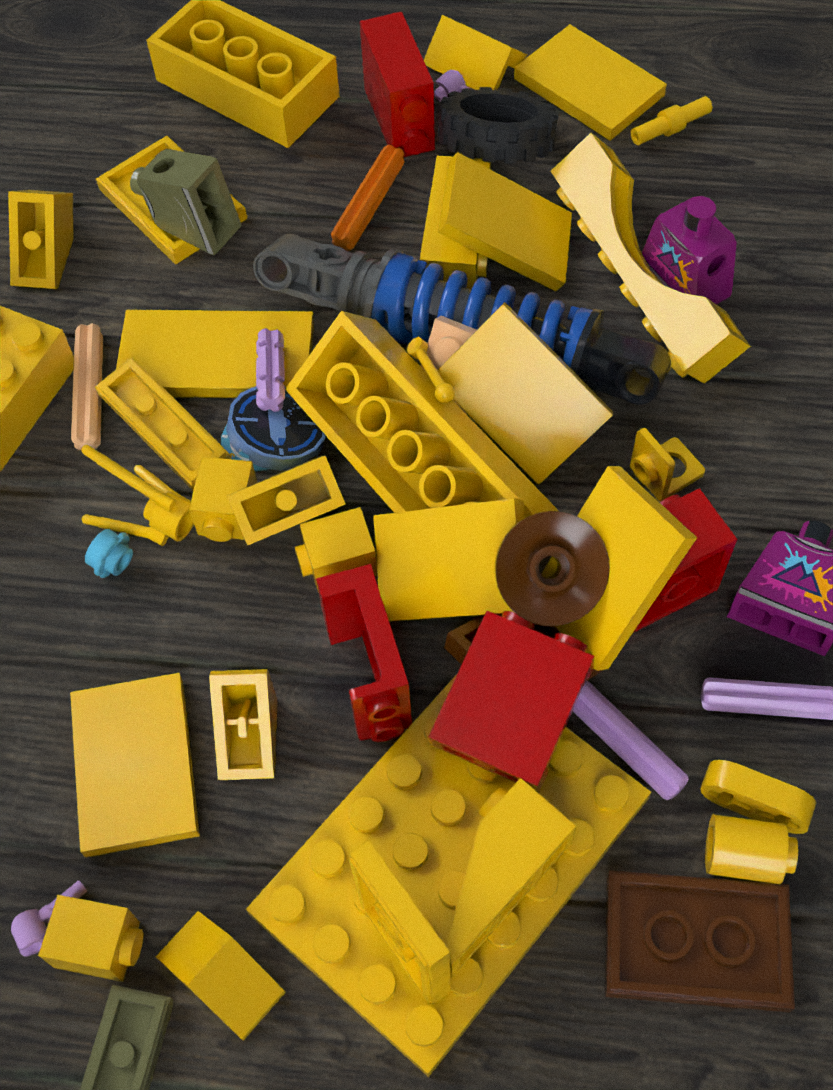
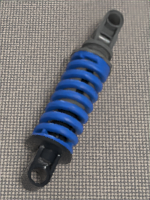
(410, 298)

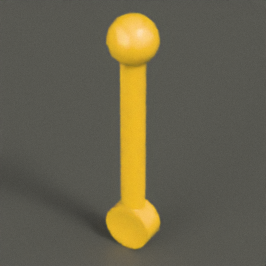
(444, 391)

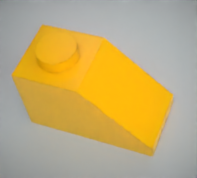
(39, 237)
(286, 499)

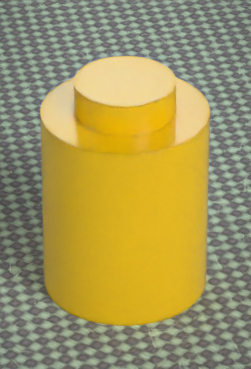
(749, 849)

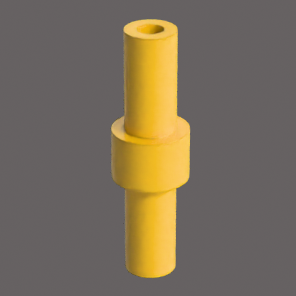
(671, 120)

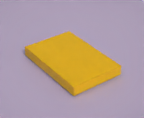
(590, 82)
(116, 187)
(505, 222)
(523, 394)
(643, 553)
(443, 559)
(133, 765)
(401, 923)

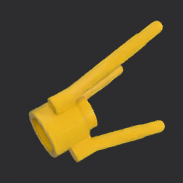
(165, 509)

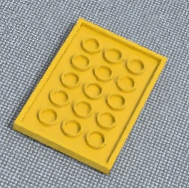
(423, 822)

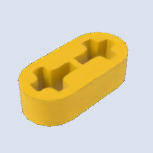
(758, 795)

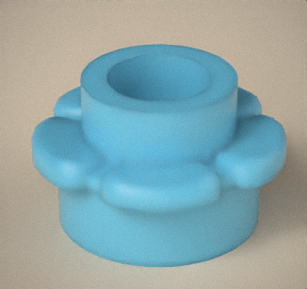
(109, 553)

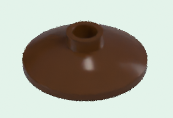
(579, 575)

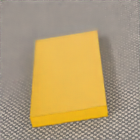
(210, 350)

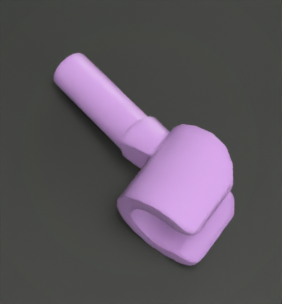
(449, 82)
(30, 926)

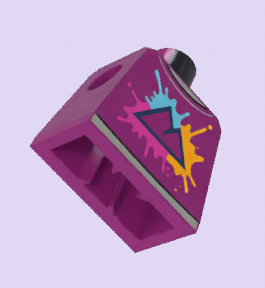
(692, 250)
(791, 589)

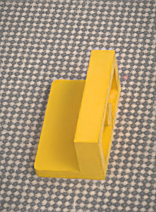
(471, 53)

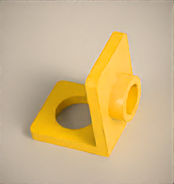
(655, 466)

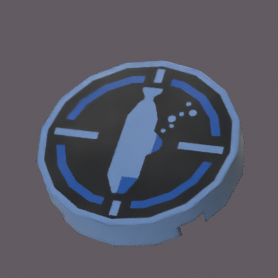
(270, 437)

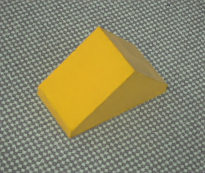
(244, 723)
(221, 974)

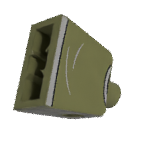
(188, 198)

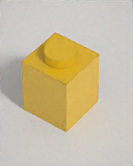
(209, 501)
(335, 545)
(91, 938)

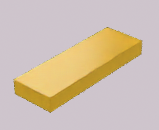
(159, 420)

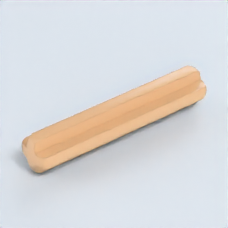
(86, 375)

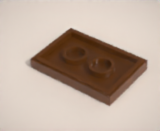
(699, 941)

